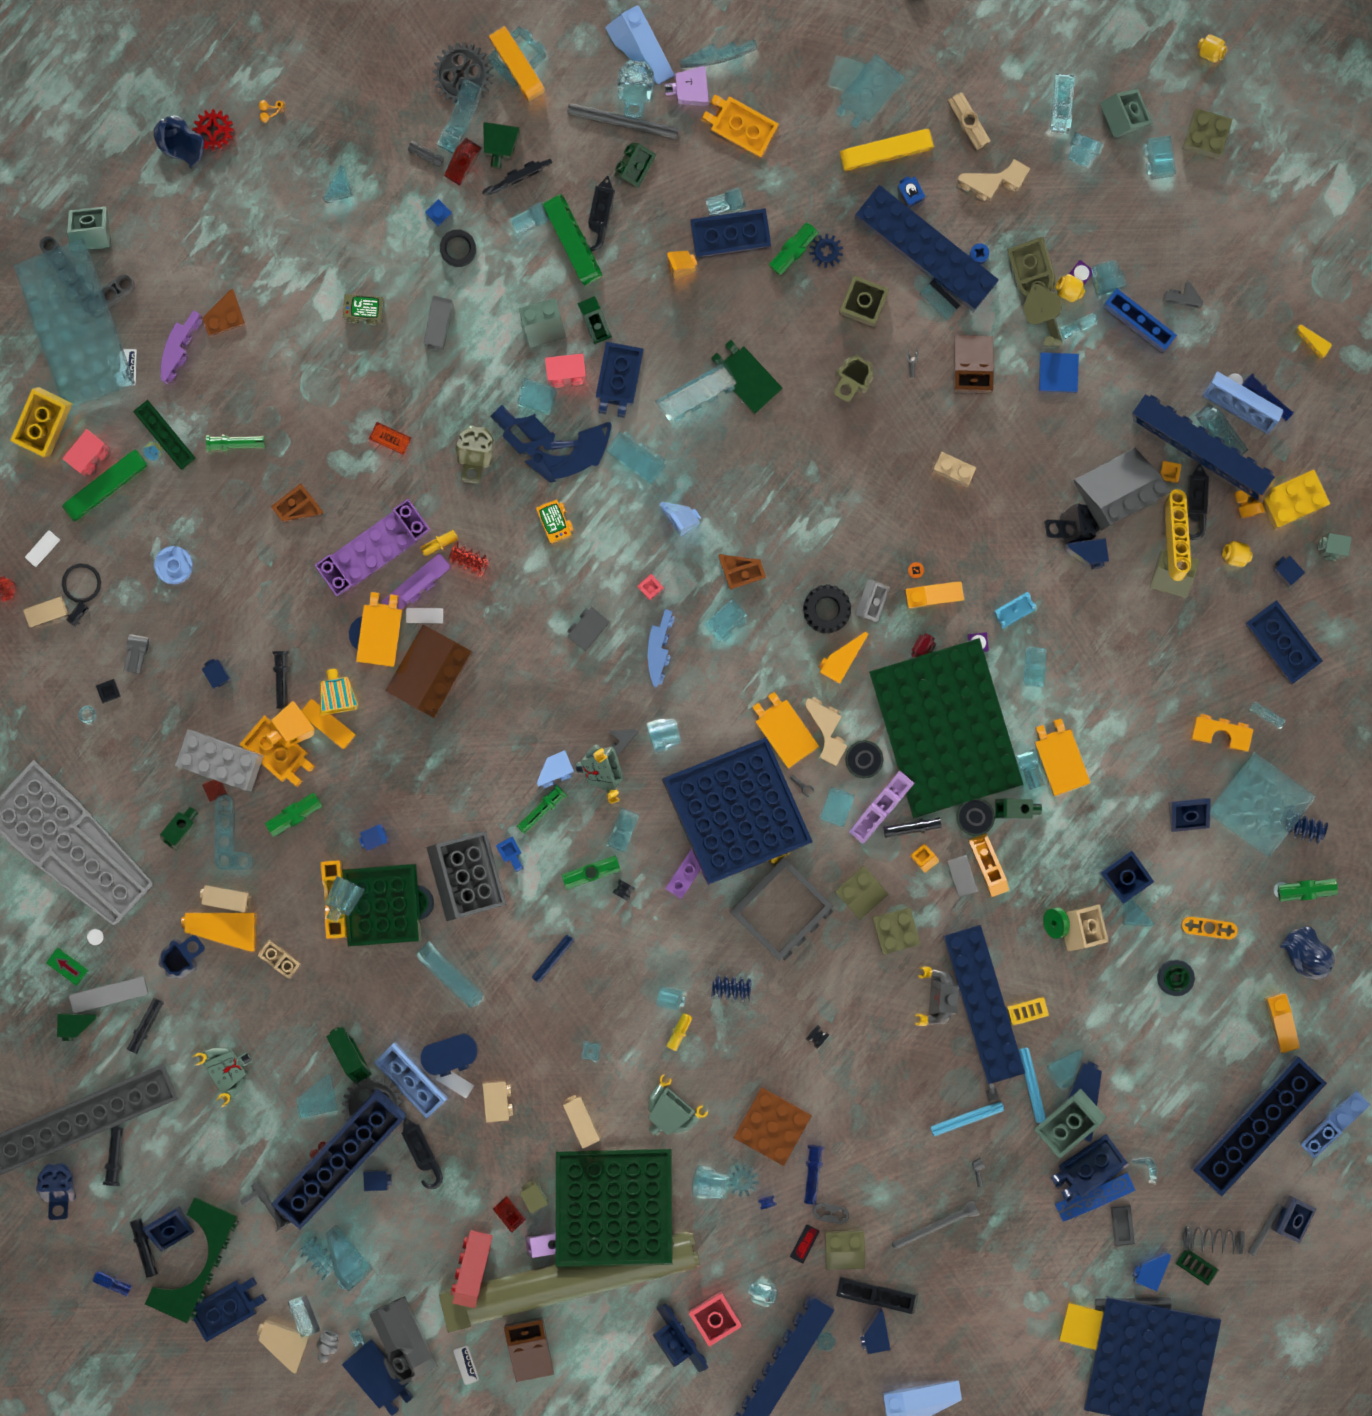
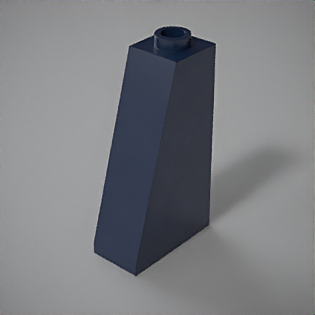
(1089, 1081)

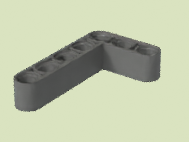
(114, 286)

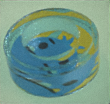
(153, 451)

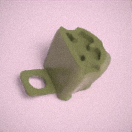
(856, 374)
(474, 451)

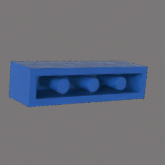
(1139, 320)

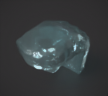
(1153, 1177)

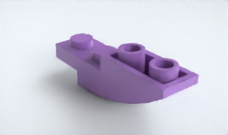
(173, 352)

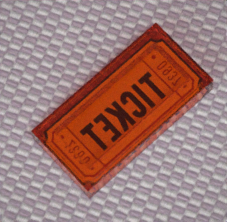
(390, 438)

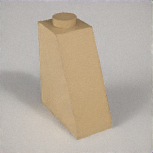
(225, 898)
(581, 1121)
(283, 1343)

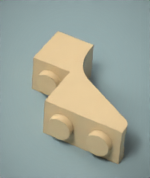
(986, 184)
(827, 721)

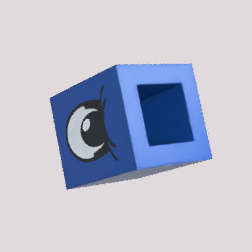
(910, 191)

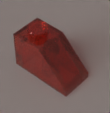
(462, 161)

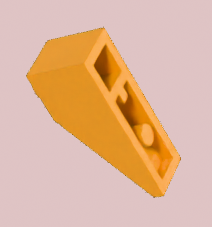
(681, 263)
(933, 595)
(840, 661)
(989, 865)
(1282, 1022)

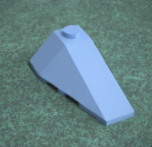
(635, 38)
(681, 517)
(921, 1400)

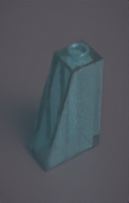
(449, 974)

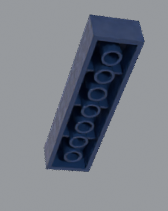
(926, 248)
(1203, 448)
(983, 1004)
(1258, 1125)
(338, 1159)
(787, 1358)

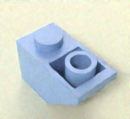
(555, 767)

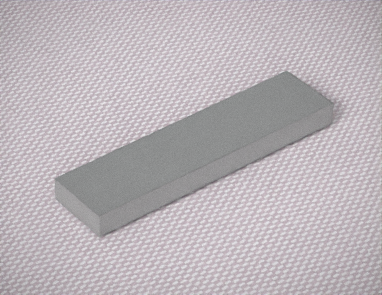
(108, 994)

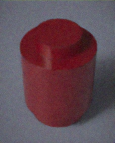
(923, 645)

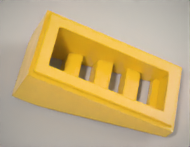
(1315, 342)
(1012, 1015)

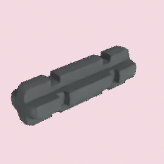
(425, 153)

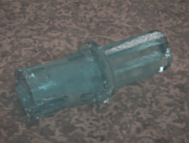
(1079, 325)

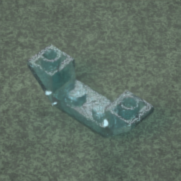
(453, 132)

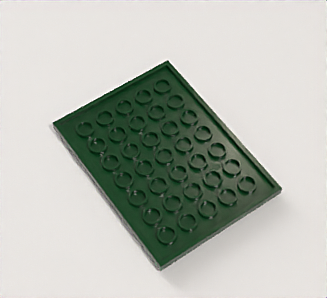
(946, 727)

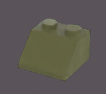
(1163, 582)
(861, 892)
(845, 1249)

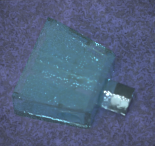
(342, 898)

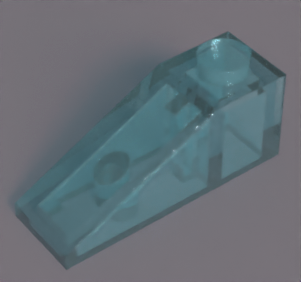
(1062, 103)
(1217, 425)

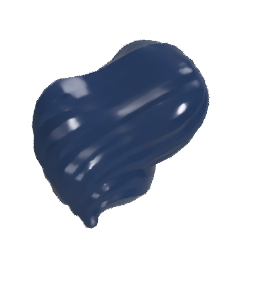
(178, 140)
(1308, 954)

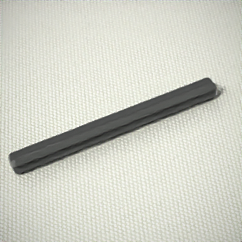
(622, 120)

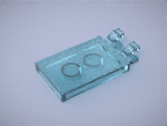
(870, 90)

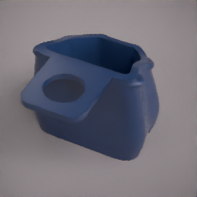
(178, 960)
(57, 1188)

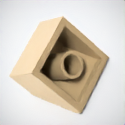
(1086, 928)

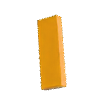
(328, 724)

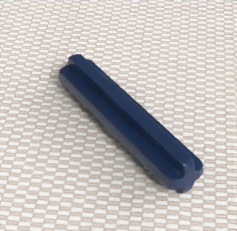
(553, 958)

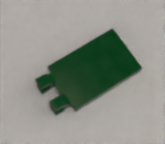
(754, 382)

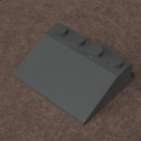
(1121, 488)
(466, 876)

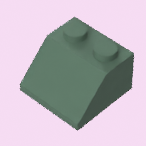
(1125, 112)
(89, 225)
(542, 323)

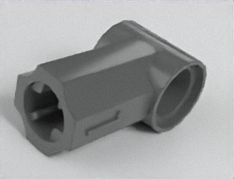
(136, 649)

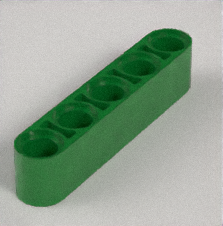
(572, 239)
(104, 485)

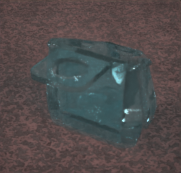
(635, 85)

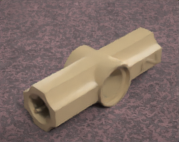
(963, 110)

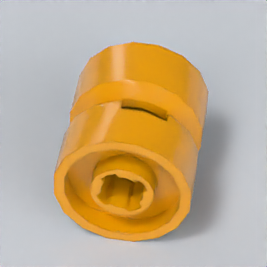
(1248, 509)

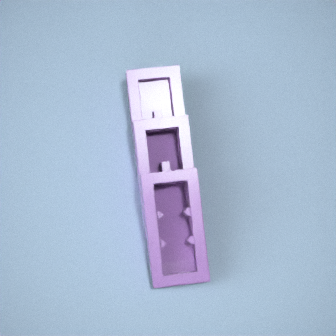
(881, 807)

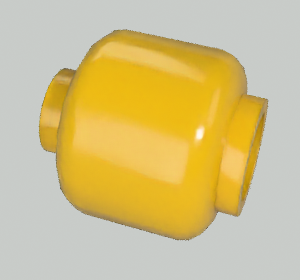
(1212, 48)
(1070, 288)
(1237, 553)

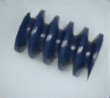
(1310, 829)
(731, 988)

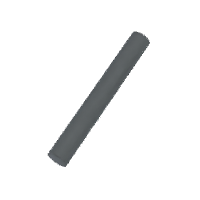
(1266, 1229)

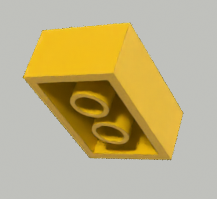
(41, 422)
(1295, 499)

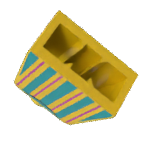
(336, 694)

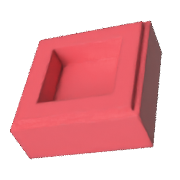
(650, 587)

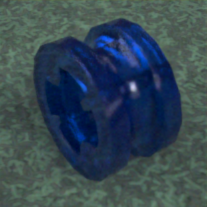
(767, 1202)

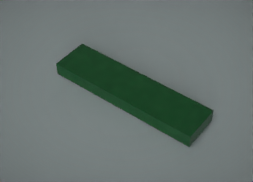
(164, 435)

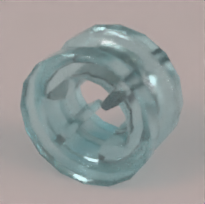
(90, 719)
(357, 1338)

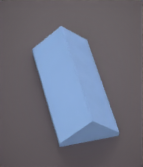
(1243, 403)
(411, 1080)

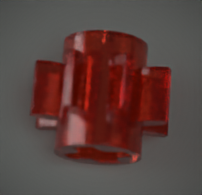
(7, 588)

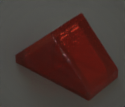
(509, 1214)

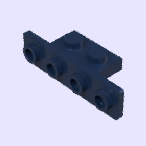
(676, 1342)

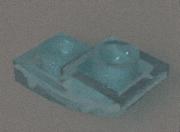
(623, 830)

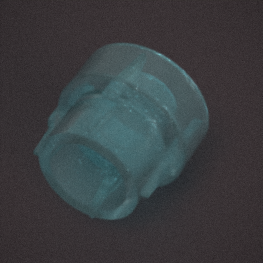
(1084, 150)
(1108, 277)
(663, 734)
(709, 1183)

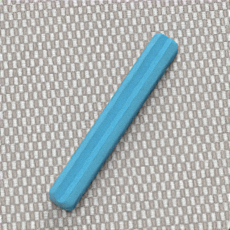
(1032, 1085)
(967, 1118)

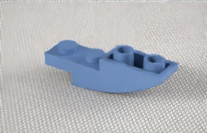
(657, 655)
(1334, 1124)

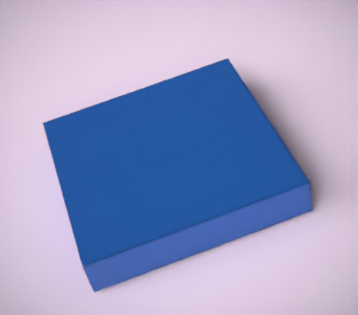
(1058, 372)

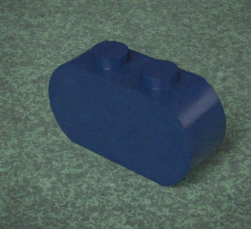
(449, 1054)

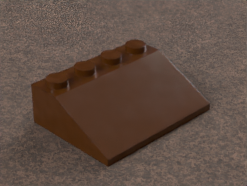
(429, 671)

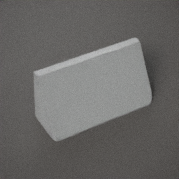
(872, 600)
(962, 876)

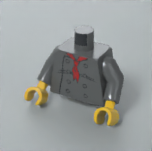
(943, 998)

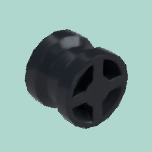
(624, 890)
(817, 1036)

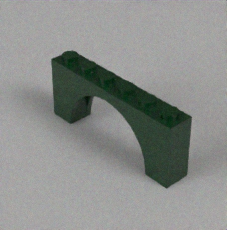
(217, 1226)

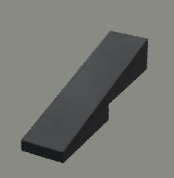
(877, 1295)

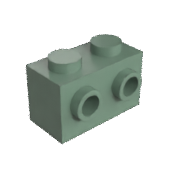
(1334, 546)

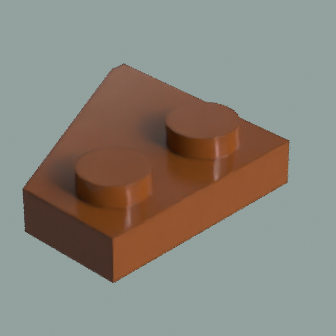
(224, 315)
(296, 505)
(741, 570)

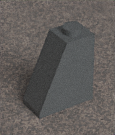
(438, 323)

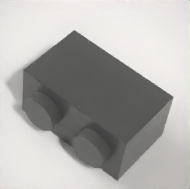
(588, 628)

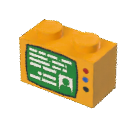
(554, 521)

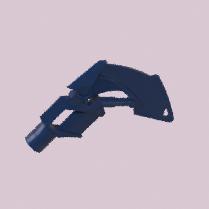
(586, 452)

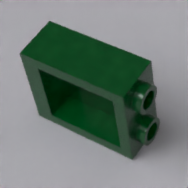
(348, 1054)

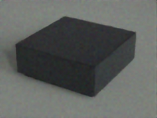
(108, 691)

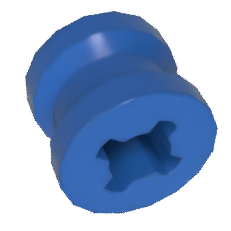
(981, 254)

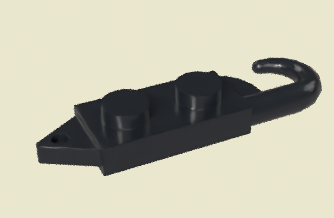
(515, 176)
(601, 211)
(1198, 500)
(421, 1152)

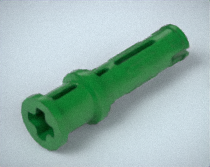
(225, 442)
(548, 802)

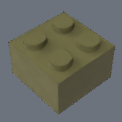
(1207, 133)
(864, 301)
(896, 930)

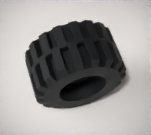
(839, 597)

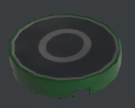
(864, 759)
(975, 817)

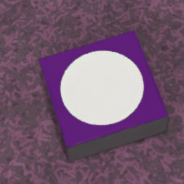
(1081, 271)
(983, 638)

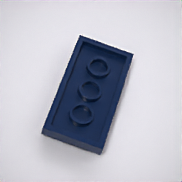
(730, 233)
(1284, 642)

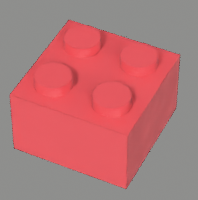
(566, 370)
(86, 453)
(715, 1318)

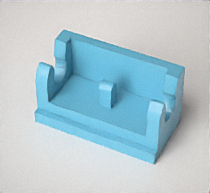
(1014, 610)

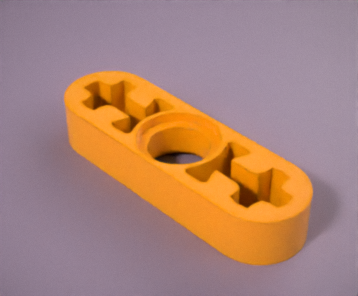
(1195, 920)

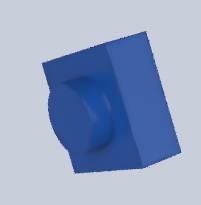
(438, 212)

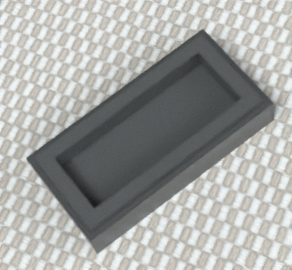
(1122, 1225)

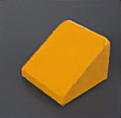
(924, 858)

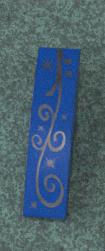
(1100, 1196)

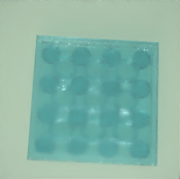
(1261, 805)

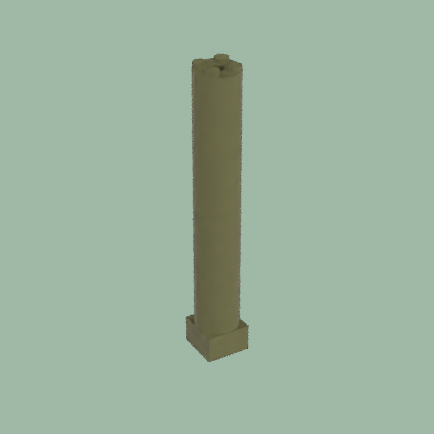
(556, 1285)

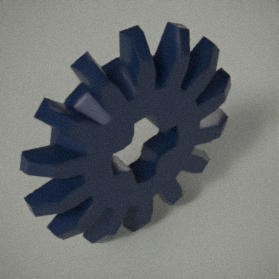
(822, 243)

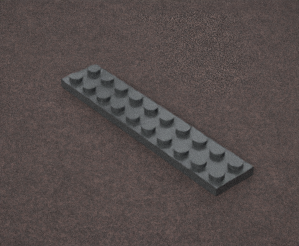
(85, 1118)

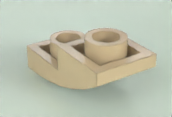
(45, 611)
(278, 959)

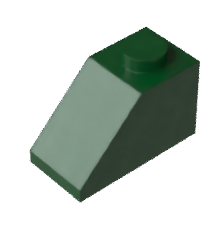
(594, 320)
(74, 1025)

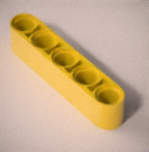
(886, 149)
(1174, 542)

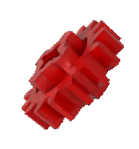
(221, 130)

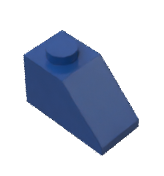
(373, 837)
(1151, 1271)

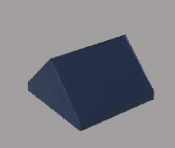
(1190, 814)
(1294, 1219)
(169, 1229)

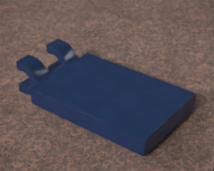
(618, 377)
(1090, 1168)
(226, 1308)
(371, 1375)

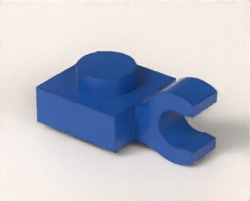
(509, 851)

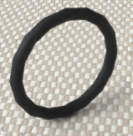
(84, 566)

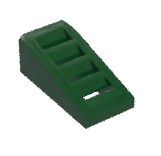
(1211, 1276)

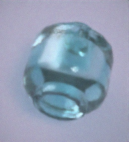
(763, 1292)

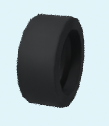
(457, 262)

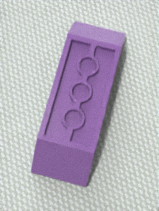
(373, 548)

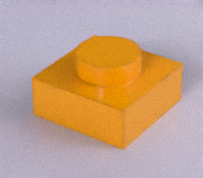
(1170, 471)

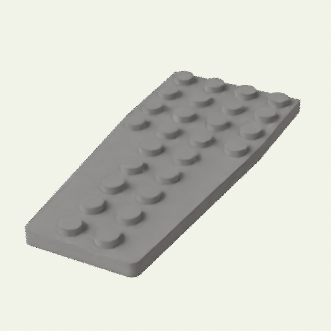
(70, 844)

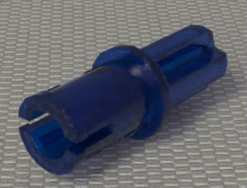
(111, 1283)

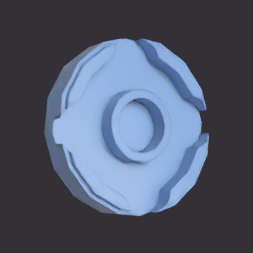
(173, 565)

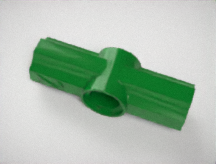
(793, 248)
(293, 814)
(578, 876)
(1307, 890)

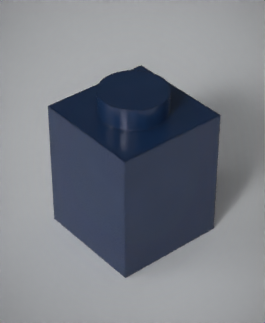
(1288, 570)
(216, 673)
(377, 1180)

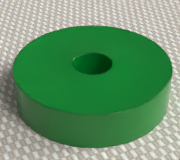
(1056, 923)

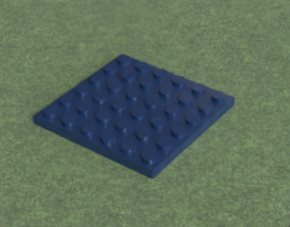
(737, 811)
(1151, 1361)

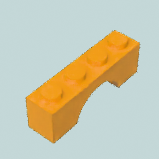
(329, 872)

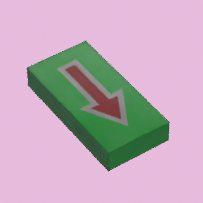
(67, 966)

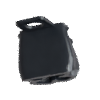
(1074, 525)

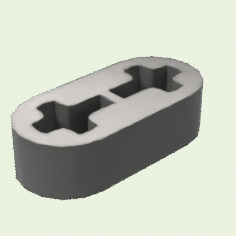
(829, 1217)

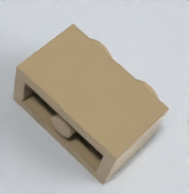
(954, 469)
(496, 1101)

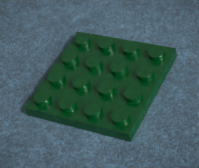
(387, 907)

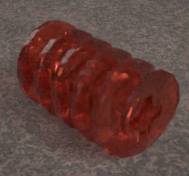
(469, 559)

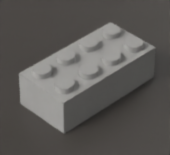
(219, 760)

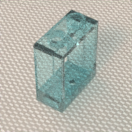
(503, 70)

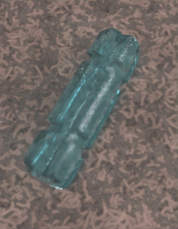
(1267, 714)

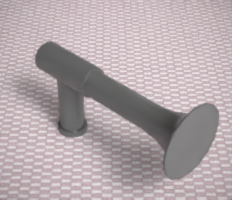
(259, 1192)

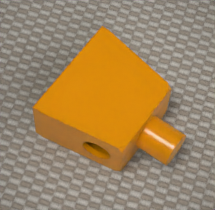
(290, 727)

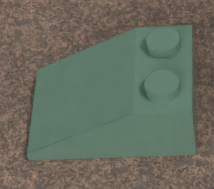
(1070, 1123)

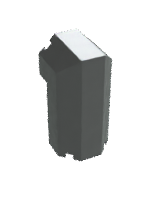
(403, 1340)

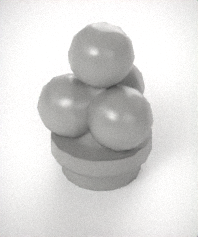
(327, 1345)

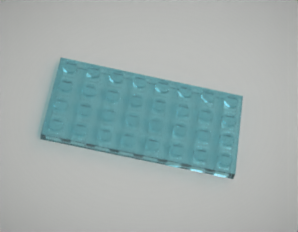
(74, 323)

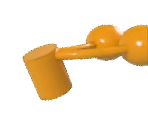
(263, 105)

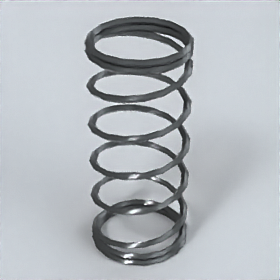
(1188, 1236)

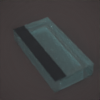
(939, 299)
(303, 1316)

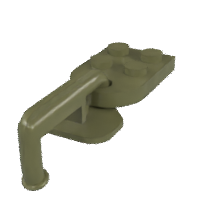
(1033, 266)

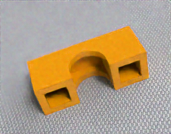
(1238, 735)

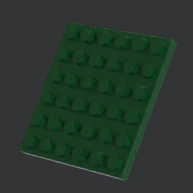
(613, 1208)

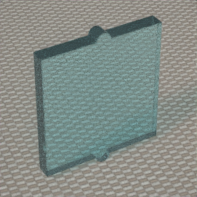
(844, 72)

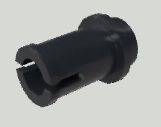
(77, 614)

